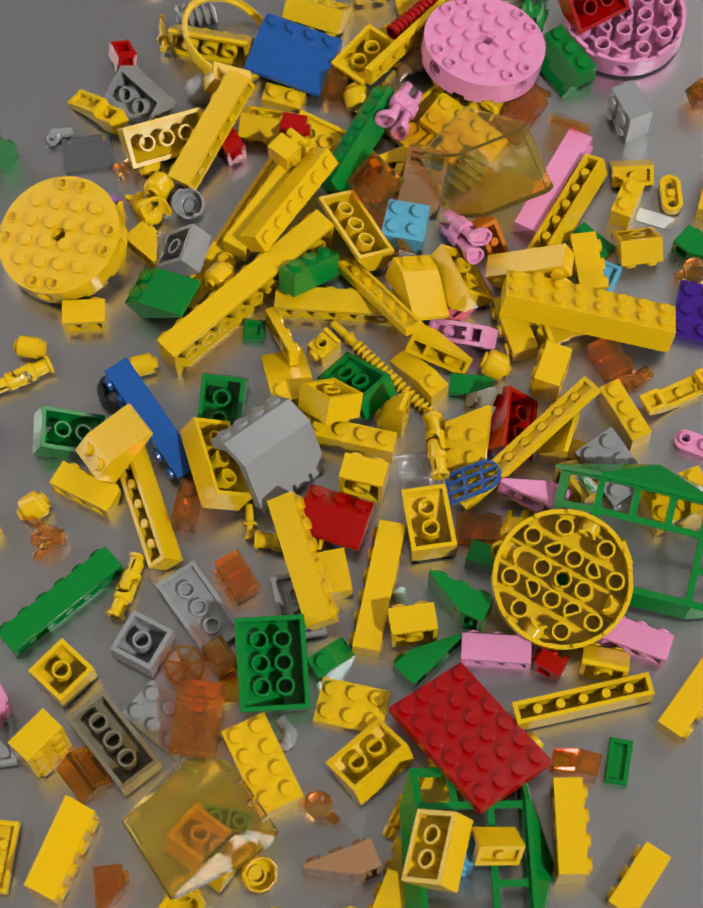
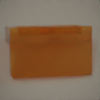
(83, 774)

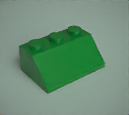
(565, 63)

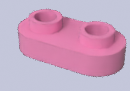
(693, 447)

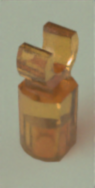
(125, 167)
(637, 378)

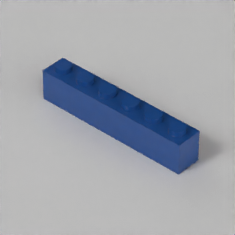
(165, 438)

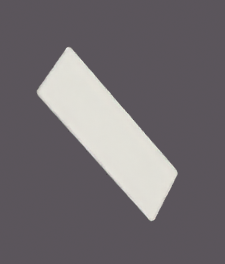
(654, 218)

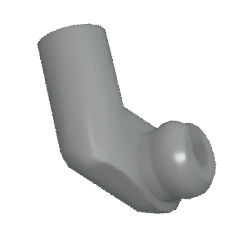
(57, 134)
(289, 733)

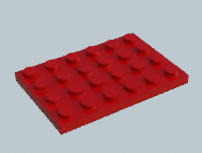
(470, 737)

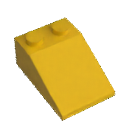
(361, 52)
(418, 286)
(282, 378)
(114, 444)
(429, 522)

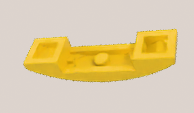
(674, 395)

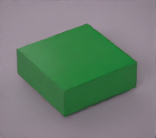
(254, 330)

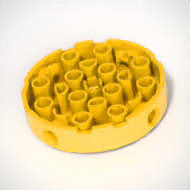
(62, 239)
(596, 572)

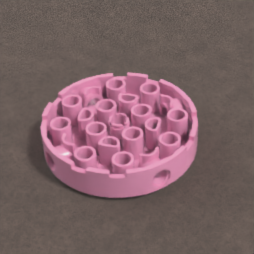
(635, 39)
(482, 49)

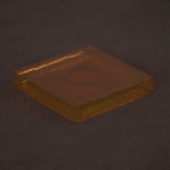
(570, 122)

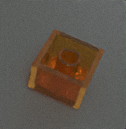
(375, 181)

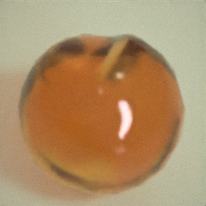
(691, 270)
(320, 806)

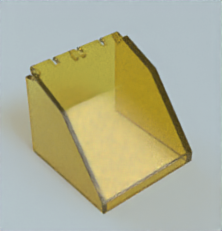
(485, 164)
(198, 825)

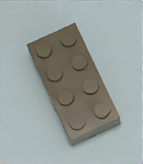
(114, 743)

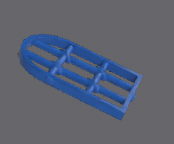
(463, 478)

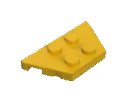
(468, 439)

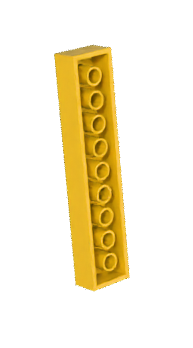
(240, 295)

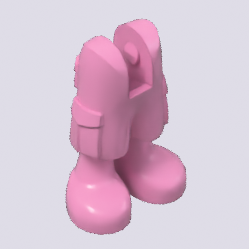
(403, 105)
(461, 232)

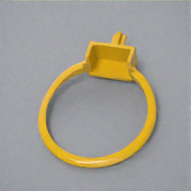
(215, 71)

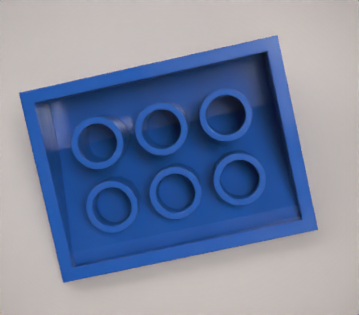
(292, 54)

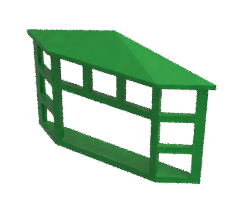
(652, 479)
(536, 858)

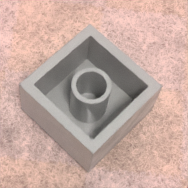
(629, 111)
(184, 250)
(142, 643)

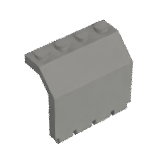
(273, 449)

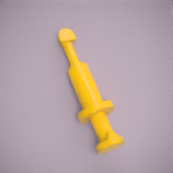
(163, 37)
(249, 520)

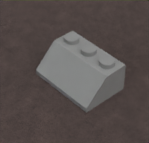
(138, 96)

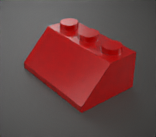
(590, 13)
(510, 418)
(337, 516)

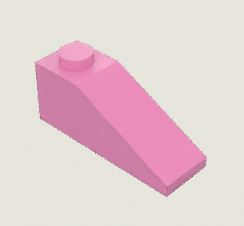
(466, 333)
(533, 494)

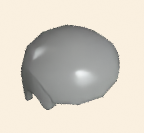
(195, 90)
(188, 203)

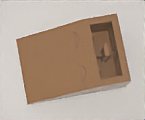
(417, 183)
(347, 865)

